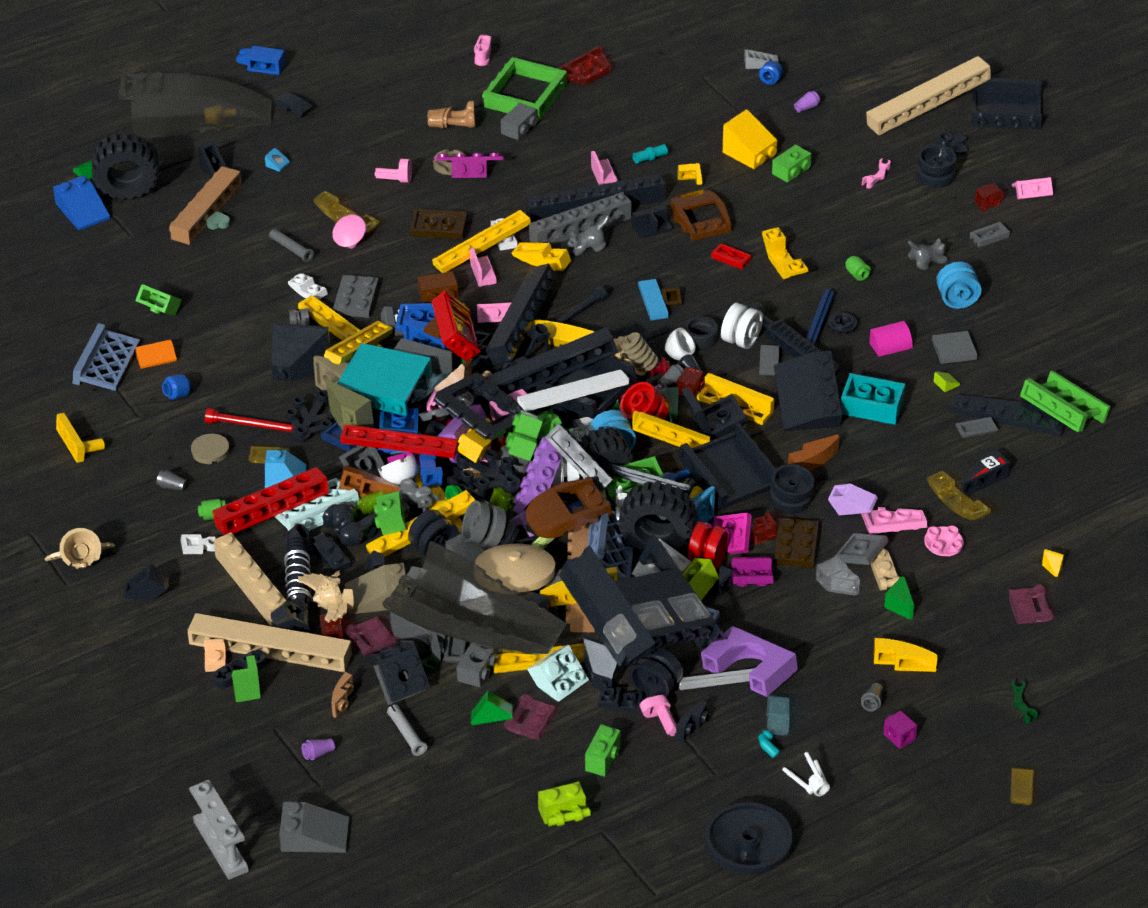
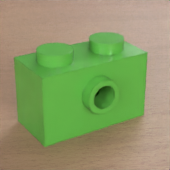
(791, 163)
(158, 300)
(390, 513)
(602, 750)

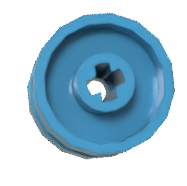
(958, 285)
(618, 421)

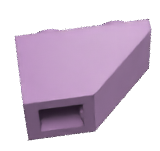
(851, 499)

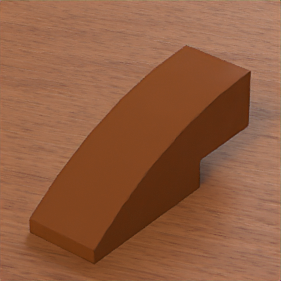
(815, 453)
(365, 482)

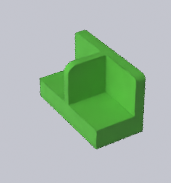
(246, 681)

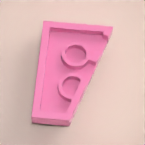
(887, 521)

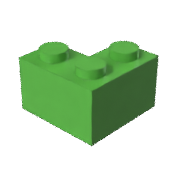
(522, 439)

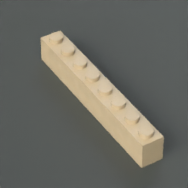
(928, 95)
(274, 642)

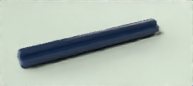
(820, 316)

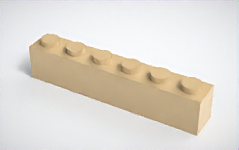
(248, 575)

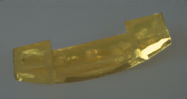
(329, 205)
(957, 501)

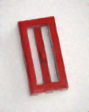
(731, 256)

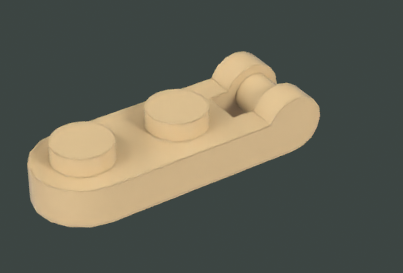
(884, 570)

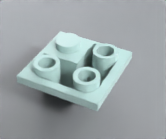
(558, 673)

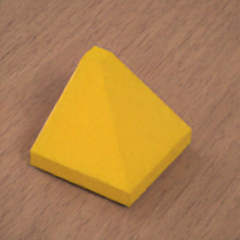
(1053, 562)

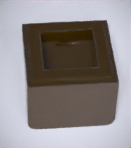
(671, 296)

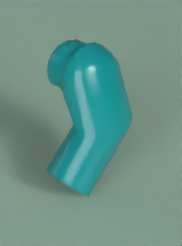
(766, 745)

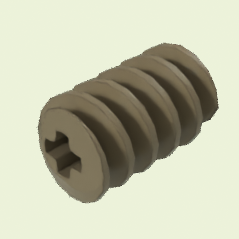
(639, 351)

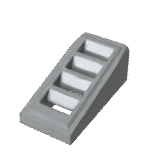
(757, 59)

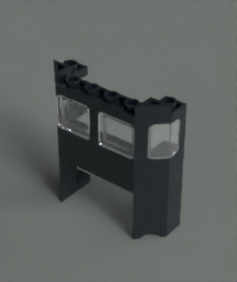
(639, 610)

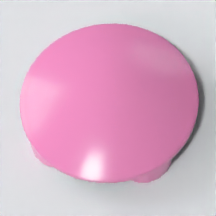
(349, 231)
(944, 540)

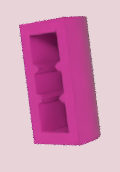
(890, 338)

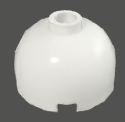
(399, 470)

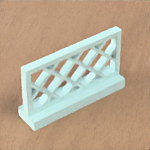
(313, 513)

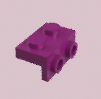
(752, 571)

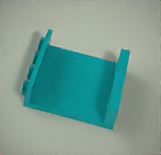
(385, 376)

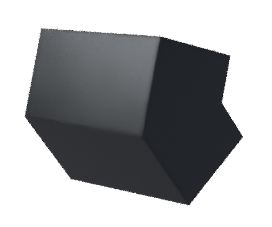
(375, 560)

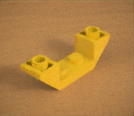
(778, 255)

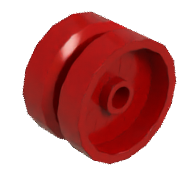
(645, 399)
(708, 543)

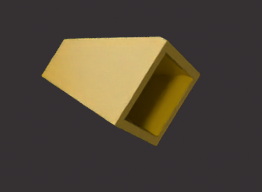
(748, 140)

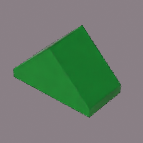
(899, 599)
(491, 709)

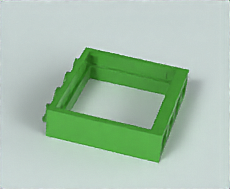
(505, 104)

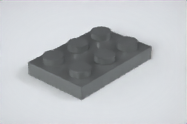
(356, 296)

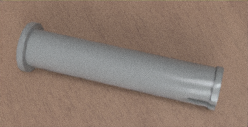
(417, 746)

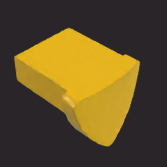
(690, 171)

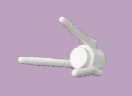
(619, 498)
(817, 782)

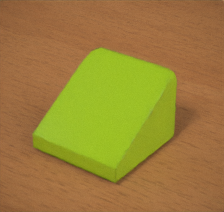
(945, 381)

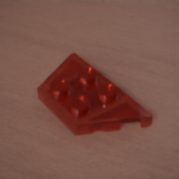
(587, 66)

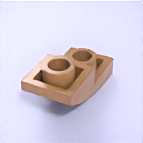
(341, 691)

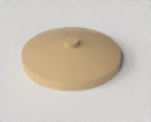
(518, 566)

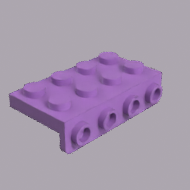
(540, 474)

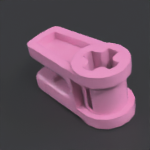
(482, 50)

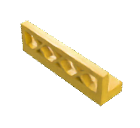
(751, 399)
(667, 431)

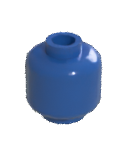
(770, 72)
(176, 386)

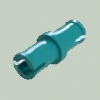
(650, 153)

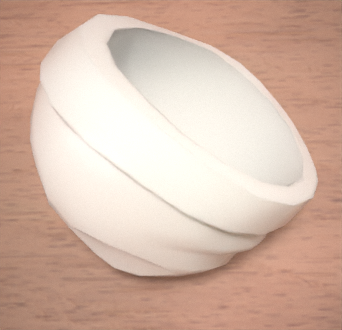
(679, 344)

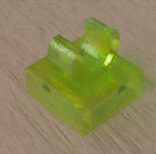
(501, 499)

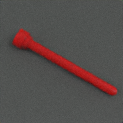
(214, 416)

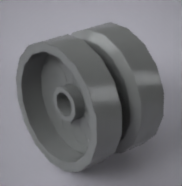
(483, 524)

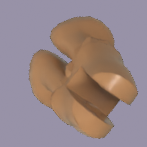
(446, 116)

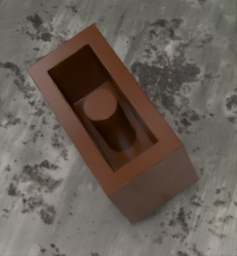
(433, 285)

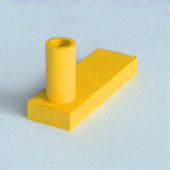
(73, 441)

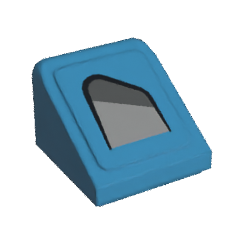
(276, 160)

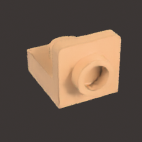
(214, 654)

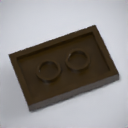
(438, 223)
(796, 542)

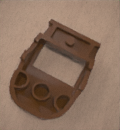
(693, 201)
(551, 518)

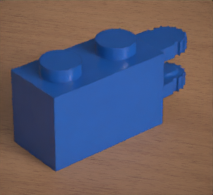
(262, 59)

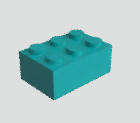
(872, 398)

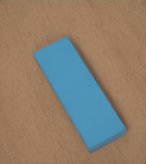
(653, 299)

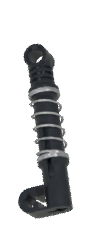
(295, 611)

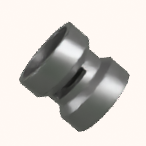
(295, 319)

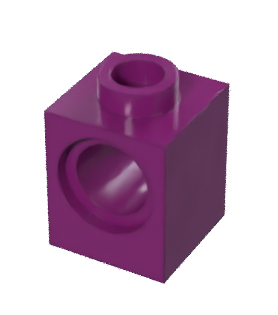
(900, 729)

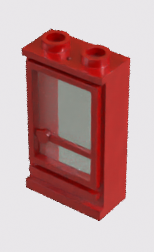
(455, 326)

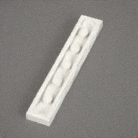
(573, 390)

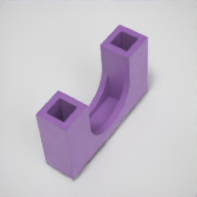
(776, 666)

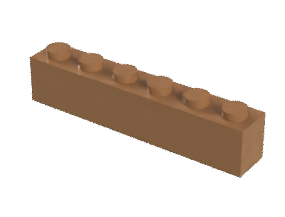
(204, 204)

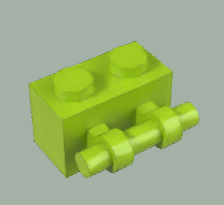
(701, 576)
(563, 804)

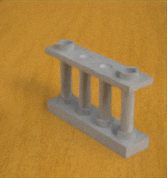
(219, 829)

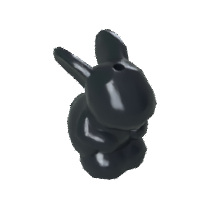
(344, 520)

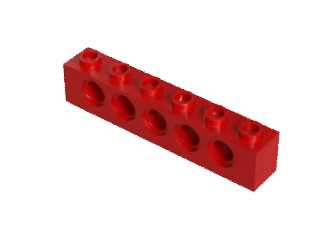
(270, 501)

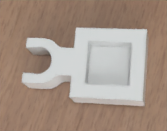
(195, 544)

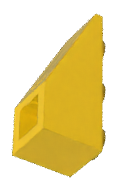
(473, 445)

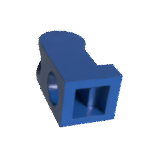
(429, 472)

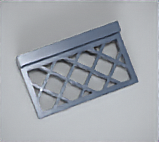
(92, 354)
(598, 536)

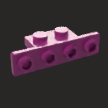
(469, 166)

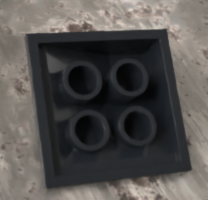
(294, 350)

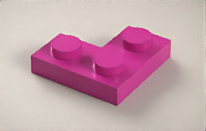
(739, 531)

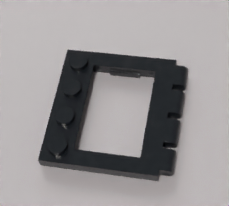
(476, 381)

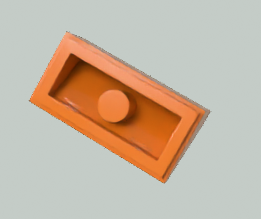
(155, 354)

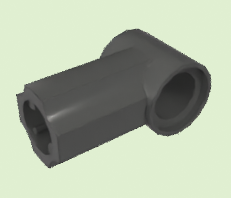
(518, 464)

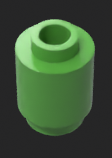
(857, 268)
(207, 506)

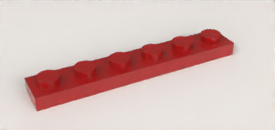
(399, 441)

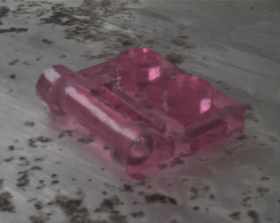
(1024, 608)
(374, 632)
(536, 720)

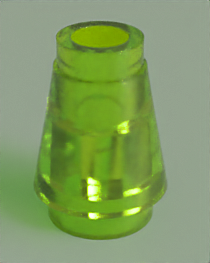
(367, 502)

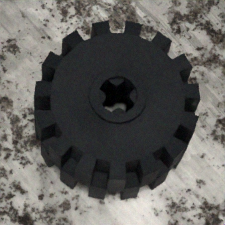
(608, 446)

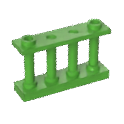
(1059, 408)

